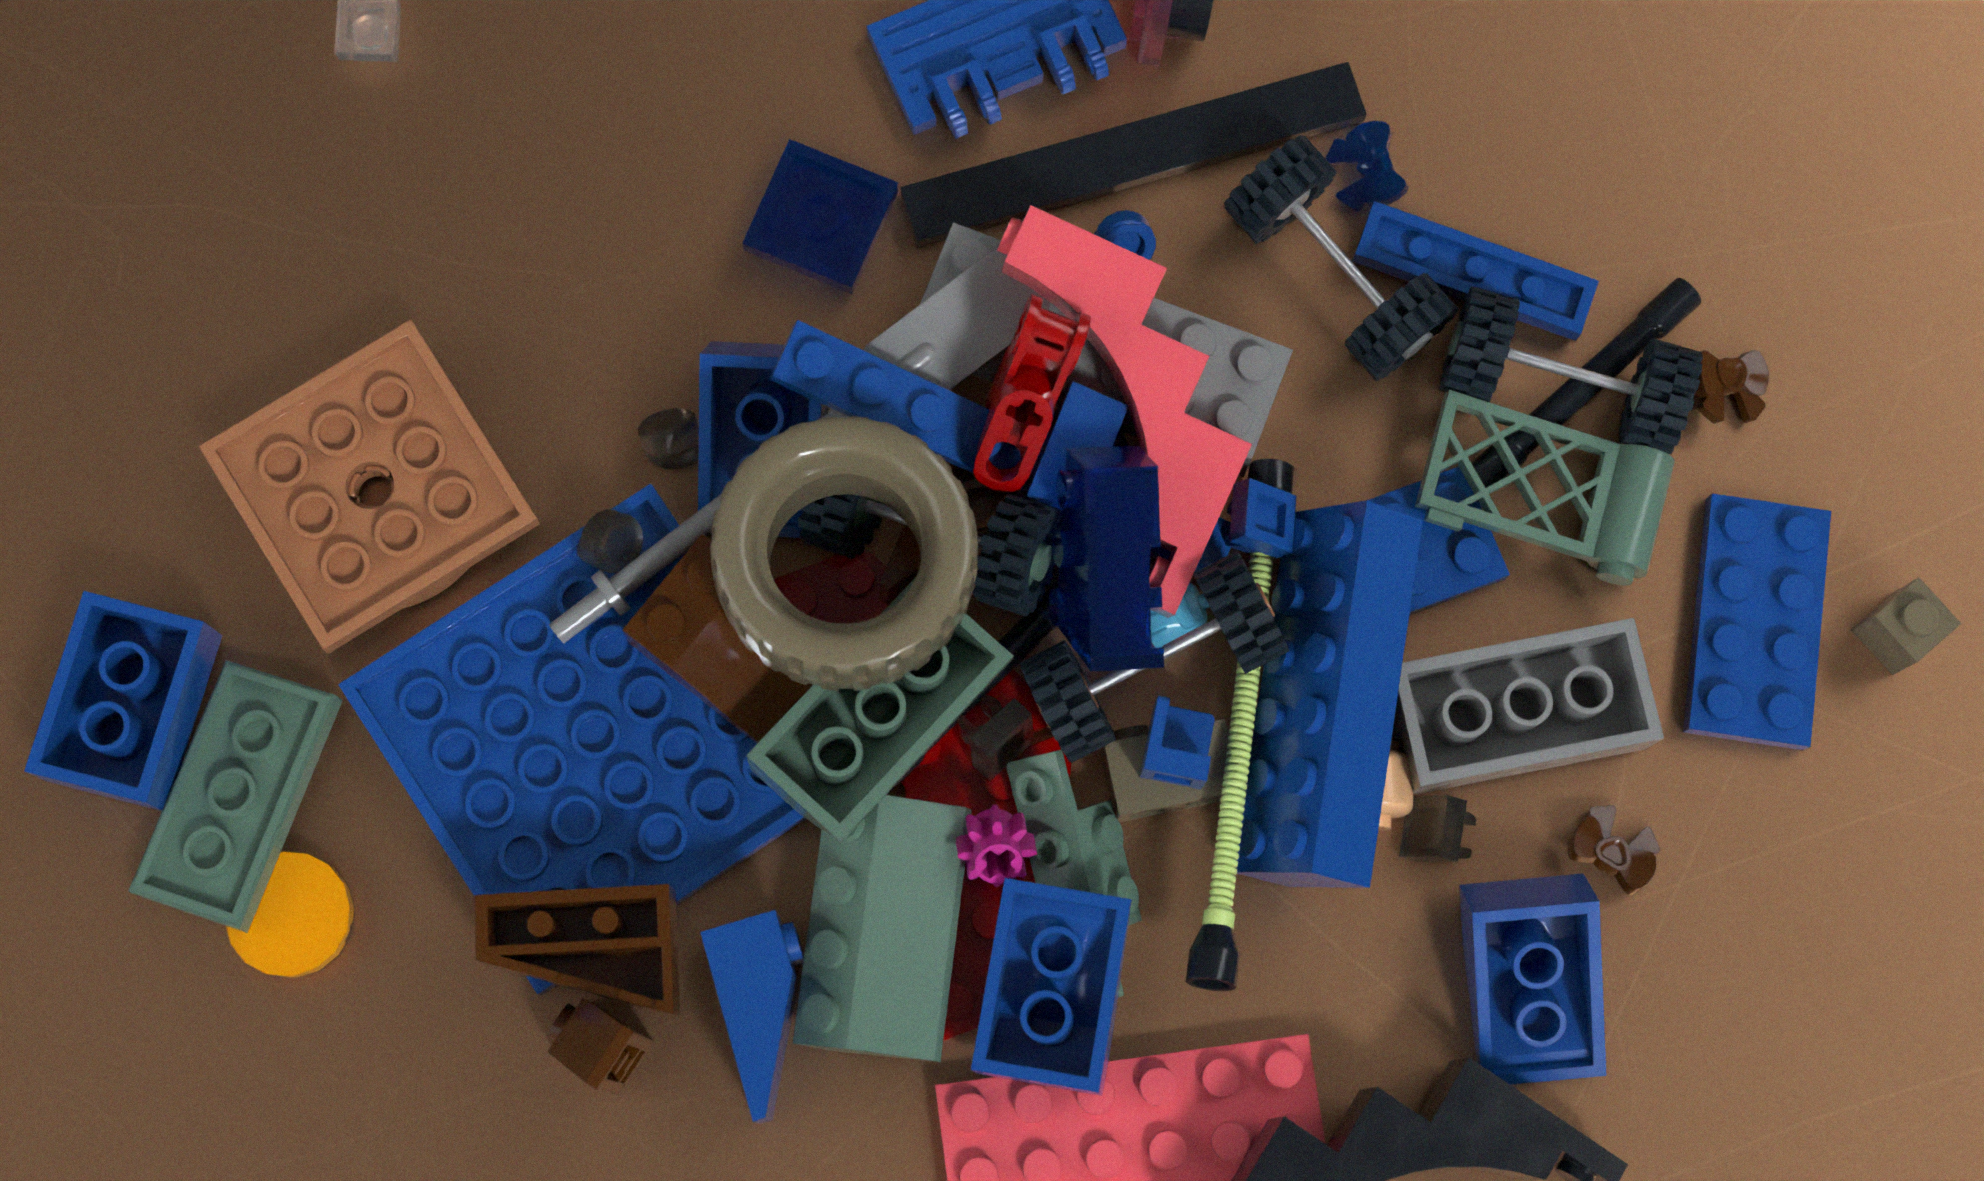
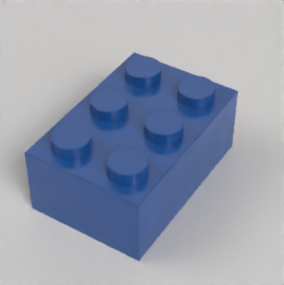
(124, 701)

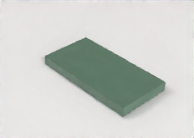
(236, 796)

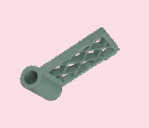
(1623, 498)

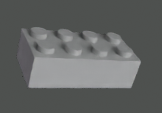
(1525, 706)

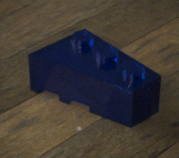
(1105, 557)

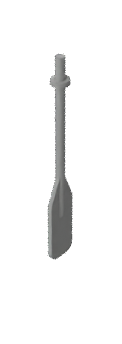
(937, 341)

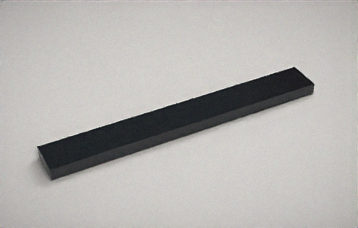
(1134, 153)

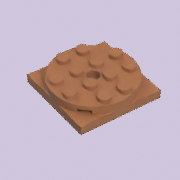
(300, 475)

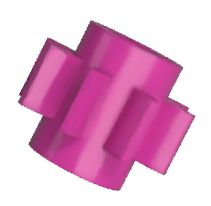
(995, 845)

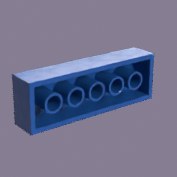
(1330, 699)

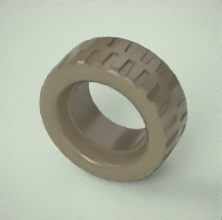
(825, 461)

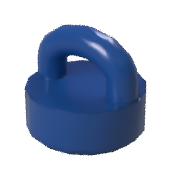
(1128, 231)

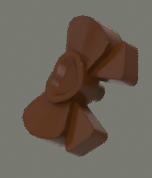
(1743, 376)
(1629, 864)

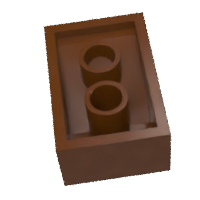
(694, 643)

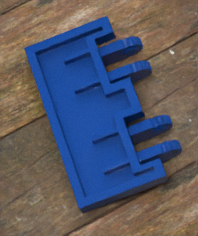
(986, 42)

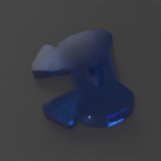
(1369, 149)

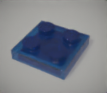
(820, 216)

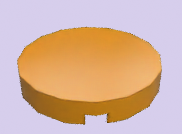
(298, 919)

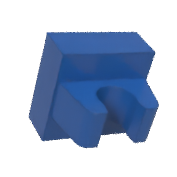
(1261, 519)

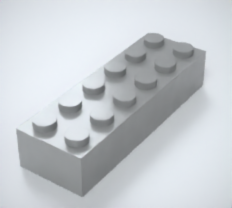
(1235, 383)

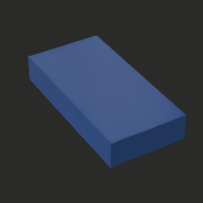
(1081, 421)

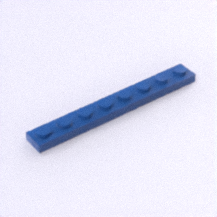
(883, 392)

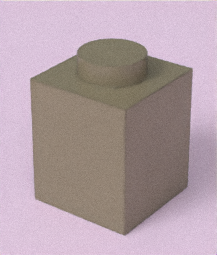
(1906, 626)

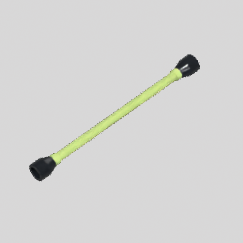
(1215, 952)

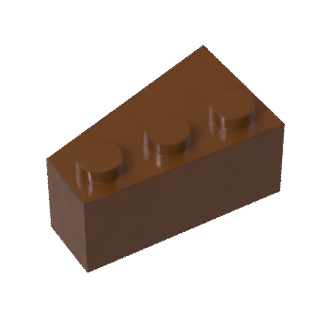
(588, 940)

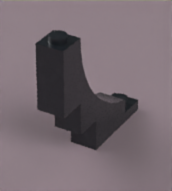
(1465, 1123)

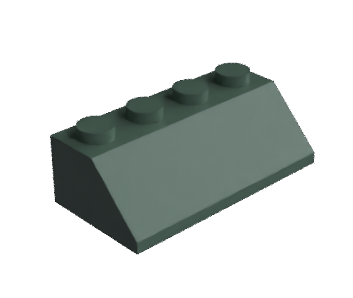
(850, 747)
(884, 933)

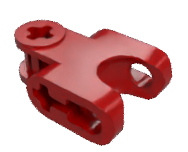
(1027, 390)

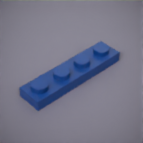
(1412, 245)

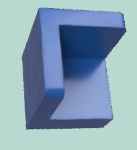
(1177, 745)

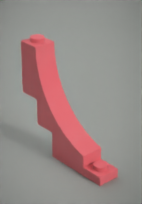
(1152, 372)

